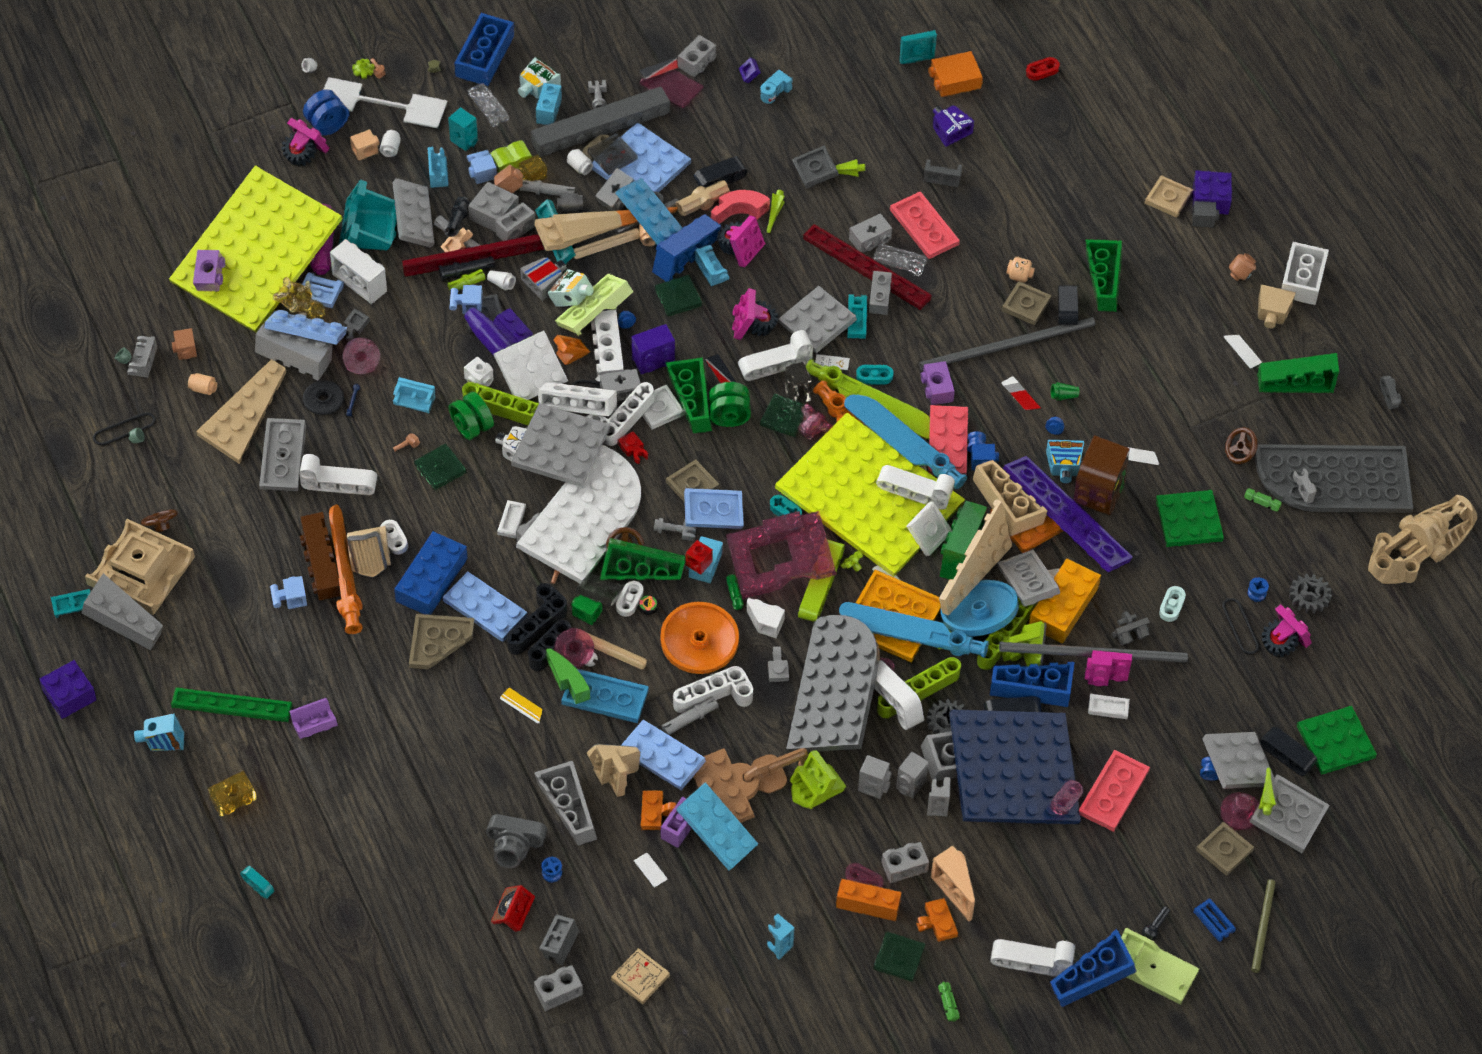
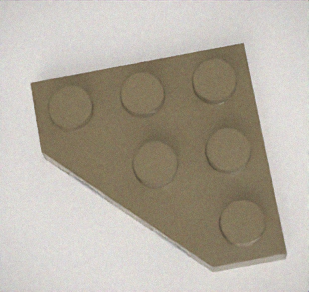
(437, 638)

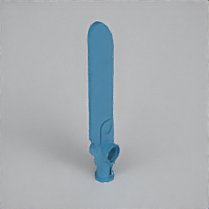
(901, 437)
(914, 629)

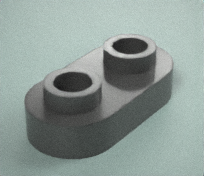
(1389, 392)

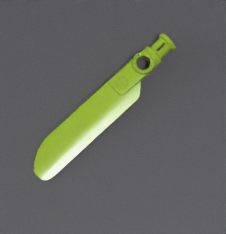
(909, 415)

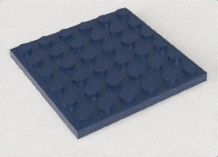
(1012, 765)

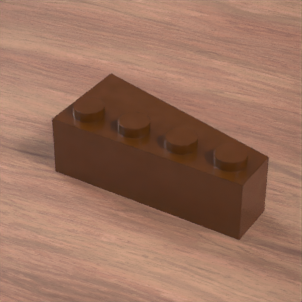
(320, 556)

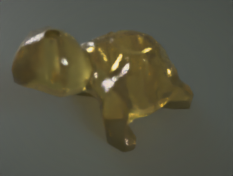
(299, 299)

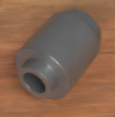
(570, 202)

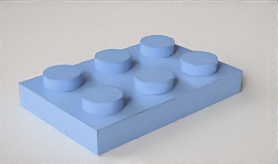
(713, 508)

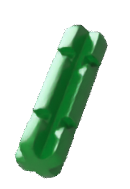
(735, 592)

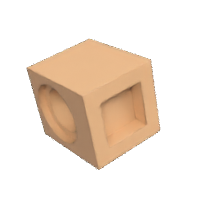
(364, 144)

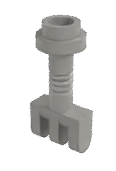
(597, 89)
(687, 532)

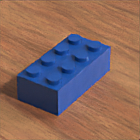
(484, 49)
(431, 573)

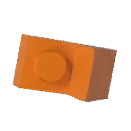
(570, 349)

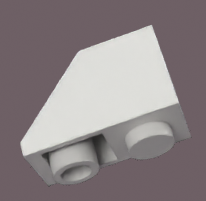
(765, 617)

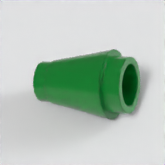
(1064, 391)

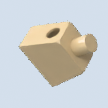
(1274, 305)

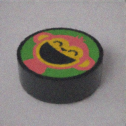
(648, 604)

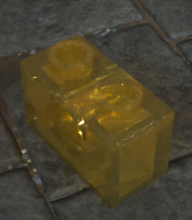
(237, 784)

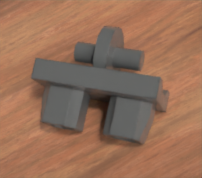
(1123, 633)

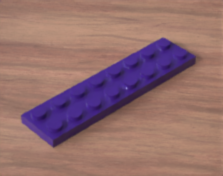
(1068, 514)

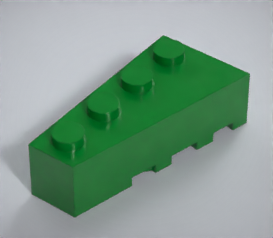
(1105, 268)
(1300, 375)
(691, 389)
(964, 528)
(639, 562)

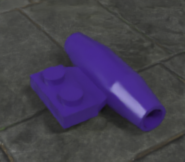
(497, 334)

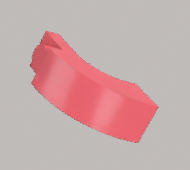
(740, 201)

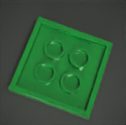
(1189, 518)
(1336, 740)

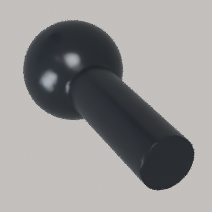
(1151, 931)

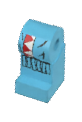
(774, 86)

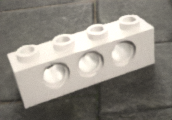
(607, 342)
(578, 398)

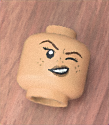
(1020, 269)

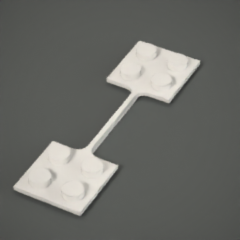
(420, 110)

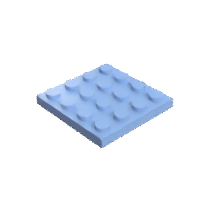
(656, 162)

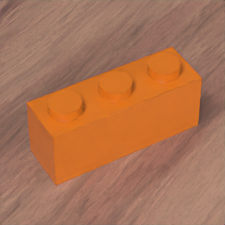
(868, 899)

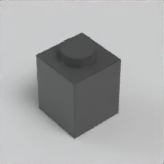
(1204, 214)

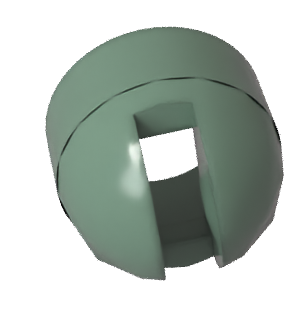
(123, 356)
(136, 435)

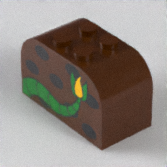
(1101, 475)

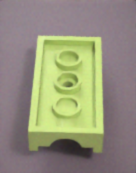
(606, 295)
(1169, 978)

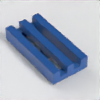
(1224, 933)

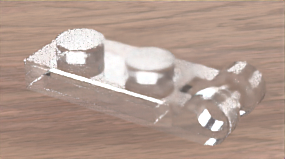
(488, 104)
(900, 259)

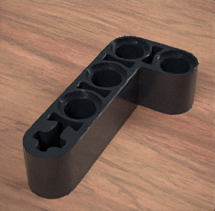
(519, 638)

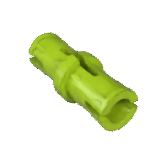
(470, 279)

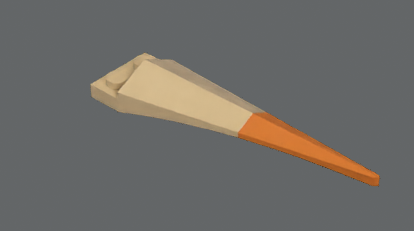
(569, 229)

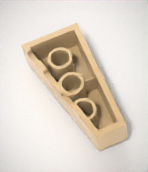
(1019, 508)

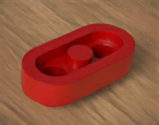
(1040, 69)

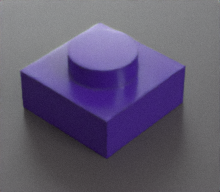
(749, 70)

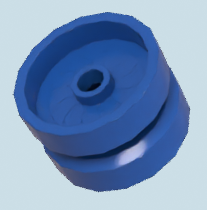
(326, 112)

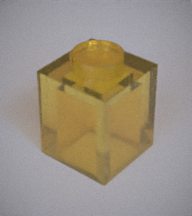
(533, 169)

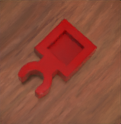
(632, 445)

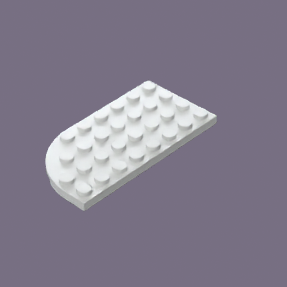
(578, 519)

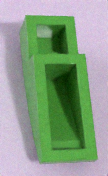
(568, 677)

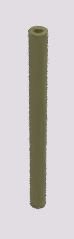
(1263, 926)

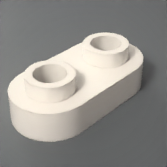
(396, 537)
(629, 600)

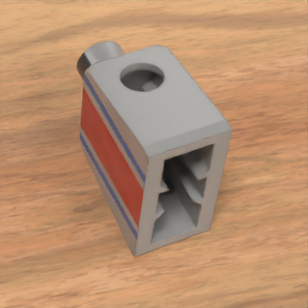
(542, 275)

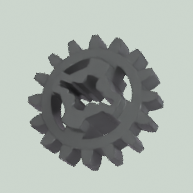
(1310, 593)
(938, 715)

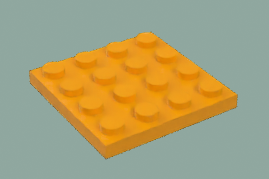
(899, 597)

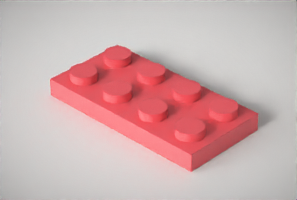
(924, 225)
(949, 434)
(1114, 790)

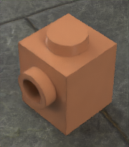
(509, 179)
(184, 344)

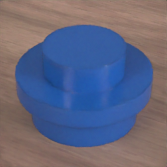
(626, 319)
(1055, 425)

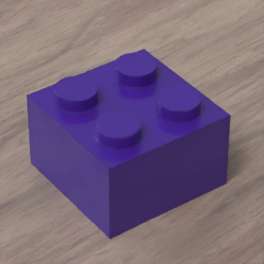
(1213, 187)
(653, 349)
(67, 689)

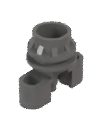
(514, 838)

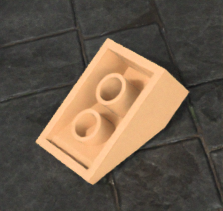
(952, 877)

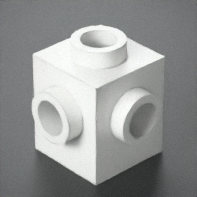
(478, 372)

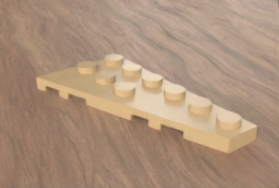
(241, 416)
(981, 556)

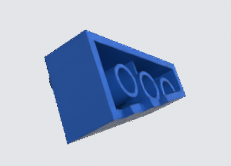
(681, 246)
(1048, 682)
(1094, 970)

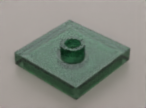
(678, 295)
(783, 415)
(440, 466)
(899, 956)

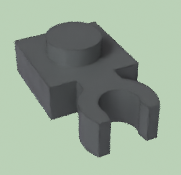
(355, 323)

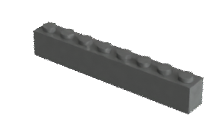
(600, 121)

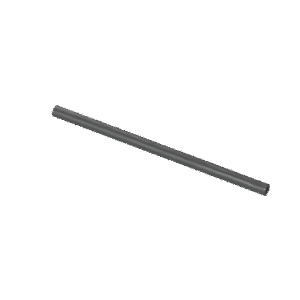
(1009, 343)
(1087, 651)

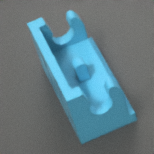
(437, 168)
(710, 265)
(414, 395)
(783, 936)

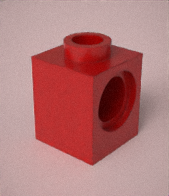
(699, 557)

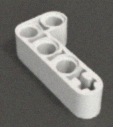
(777, 359)
(641, 397)
(335, 478)
(916, 486)
(687, 696)
(899, 696)
(1033, 957)

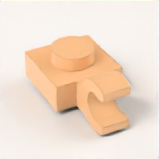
(457, 242)

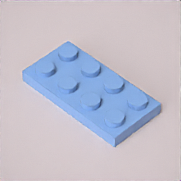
(306, 327)
(485, 605)
(664, 755)

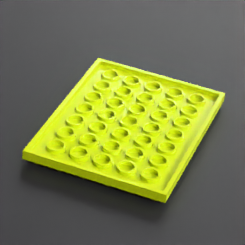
(264, 236)
(840, 483)

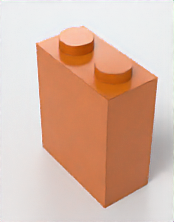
(955, 74)

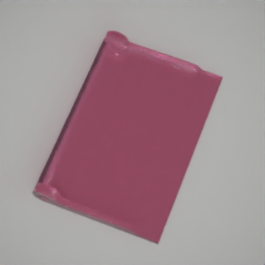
(675, 85)

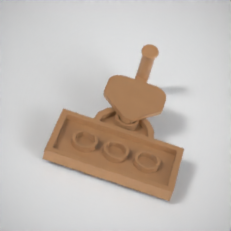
(741, 782)

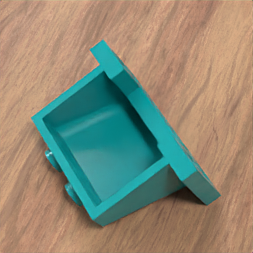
(368, 219)

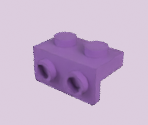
(313, 718)

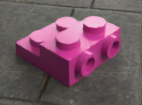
(1107, 666)

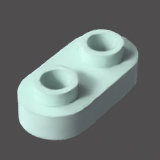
(1171, 605)

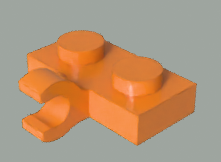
(654, 810)
(939, 919)

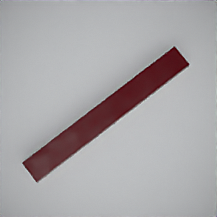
(496, 250)
(865, 265)

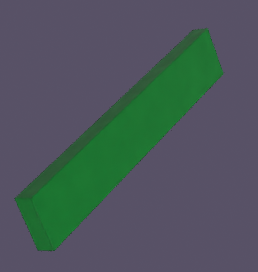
(231, 704)

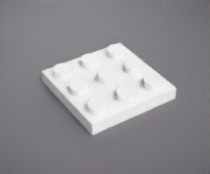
(530, 366)

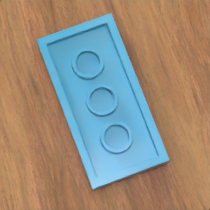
(717, 826)

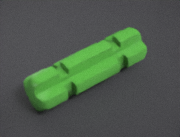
(1262, 499)
(948, 1001)

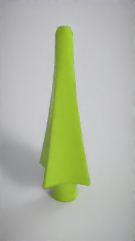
(850, 168)
(776, 205)
(1267, 799)

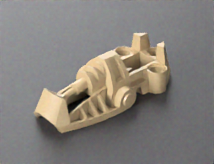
(1425, 536)

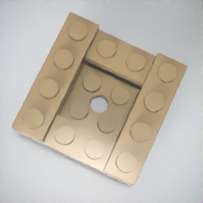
(159, 567)

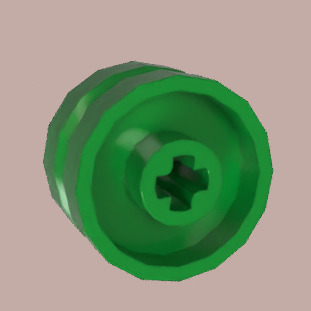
(729, 404)
(471, 415)

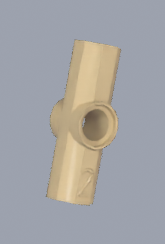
(702, 198)

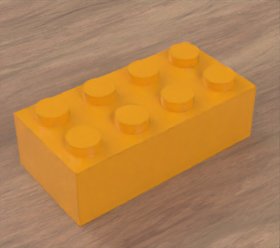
(1063, 610)

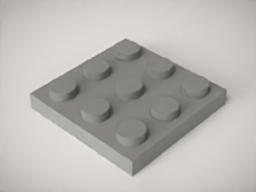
(819, 316)
(1237, 759)
(1293, 816)

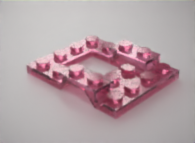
(807, 547)

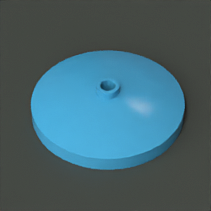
(984, 609)

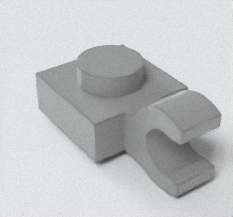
(1305, 488)
(778, 668)

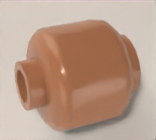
(1242, 267)

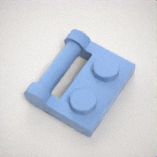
(325, 295)

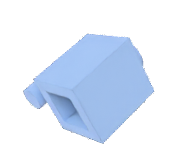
(482, 166)
(470, 298)
(293, 593)

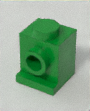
(586, 609)

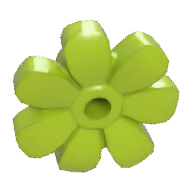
(363, 68)
(852, 561)

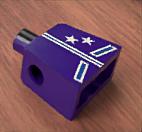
(951, 124)

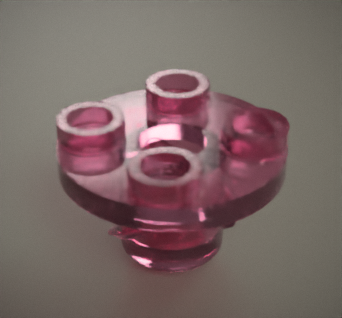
(361, 356)
(813, 422)
(575, 646)
(1238, 810)

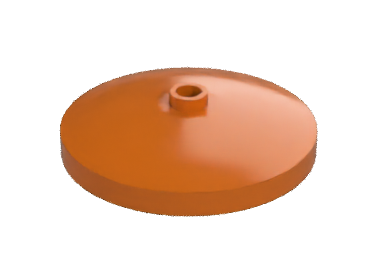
(699, 637)

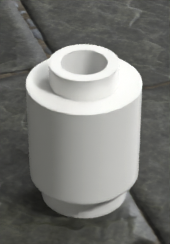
(390, 143)
(579, 162)

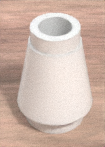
(502, 279)

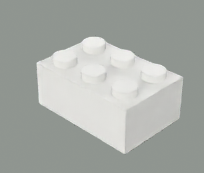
(358, 271)
(1305, 272)

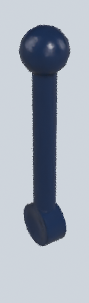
(356, 387)

